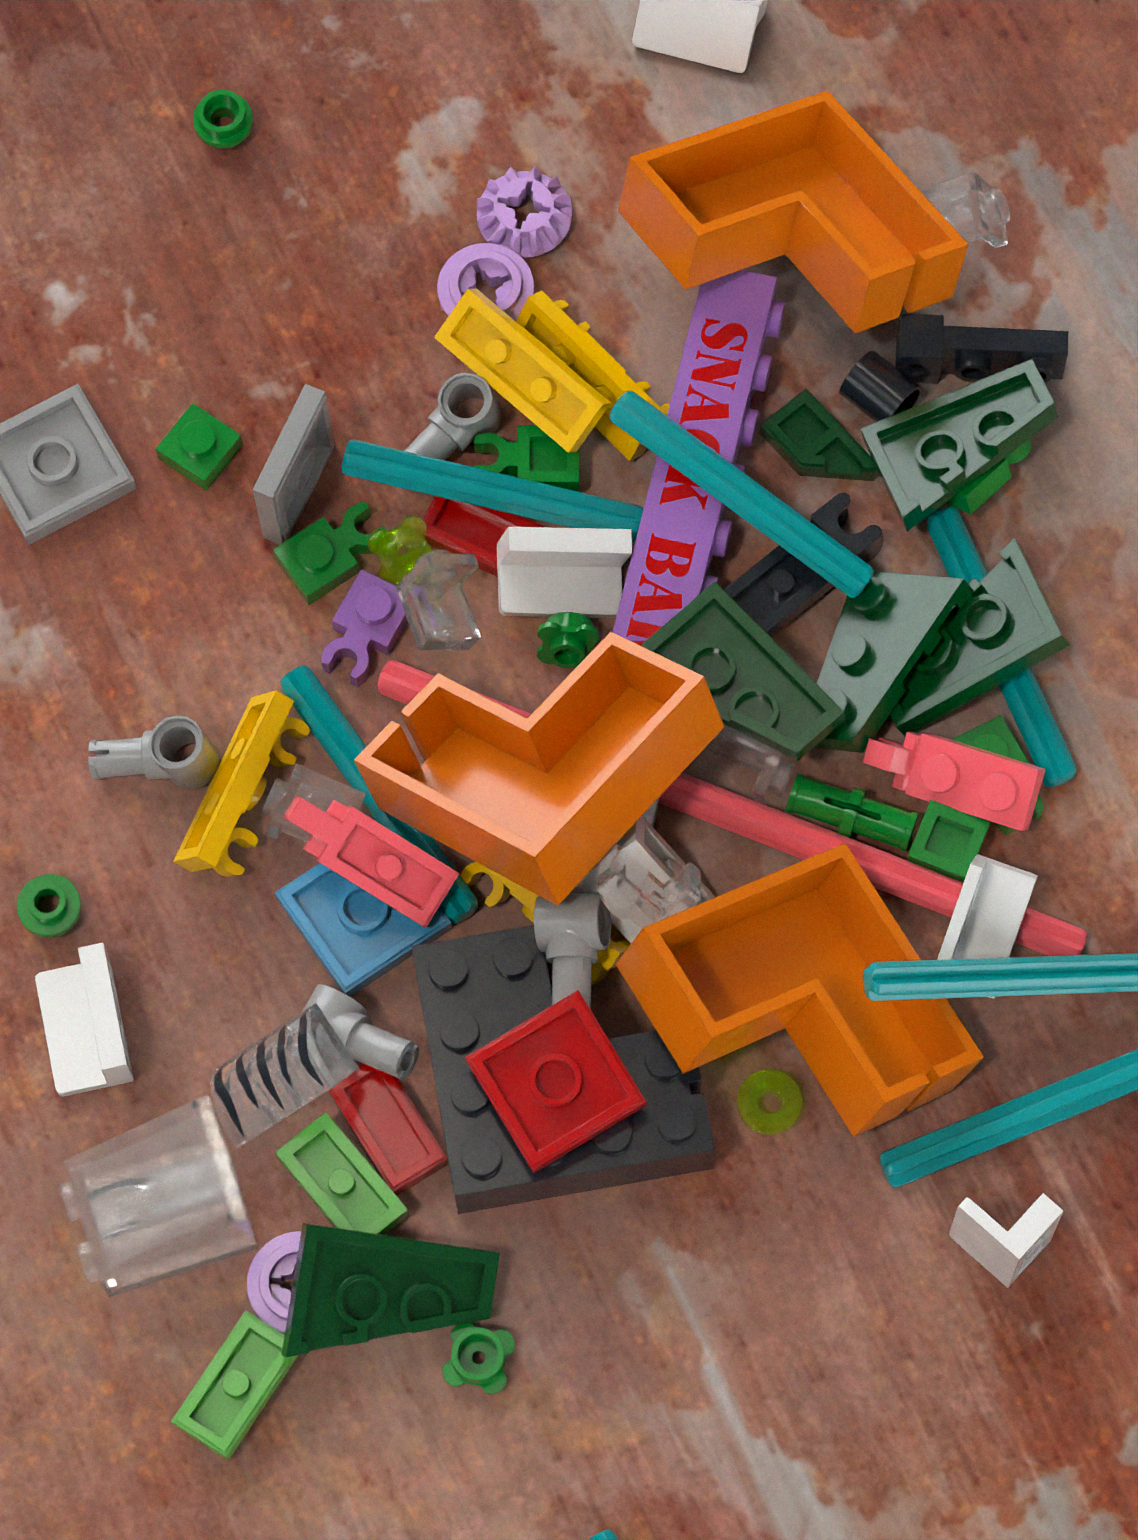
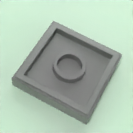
(58, 465)
(294, 465)

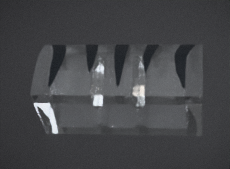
(279, 1075)

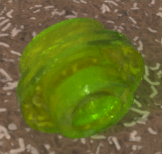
(772, 1083)

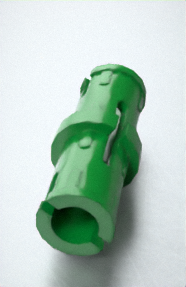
(852, 812)

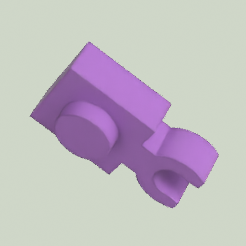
(368, 619)

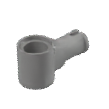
(447, 430)
(155, 754)
(571, 940)
(362, 1039)

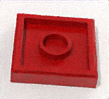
(555, 1081)

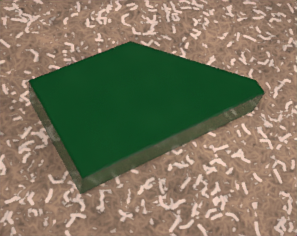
(816, 442)

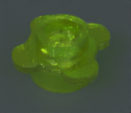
(386, 543)

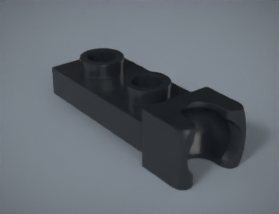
(973, 353)
(784, 586)

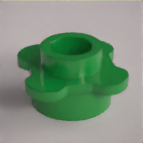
(566, 639)
(470, 1340)

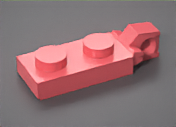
(960, 777)
(374, 858)

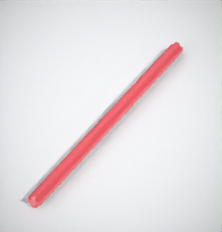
(800, 837)

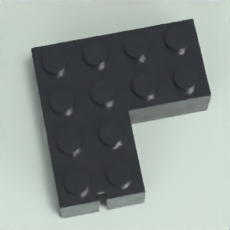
(487, 986)

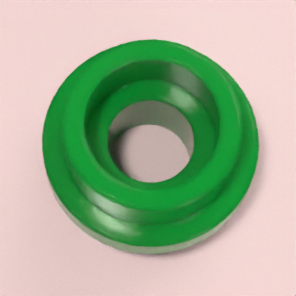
(218, 105)
(55, 922)

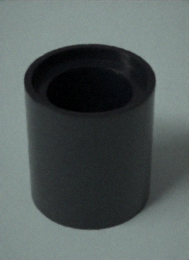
(879, 388)

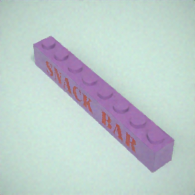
(711, 401)

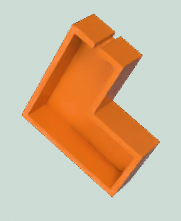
(800, 187)
(551, 788)
(795, 960)

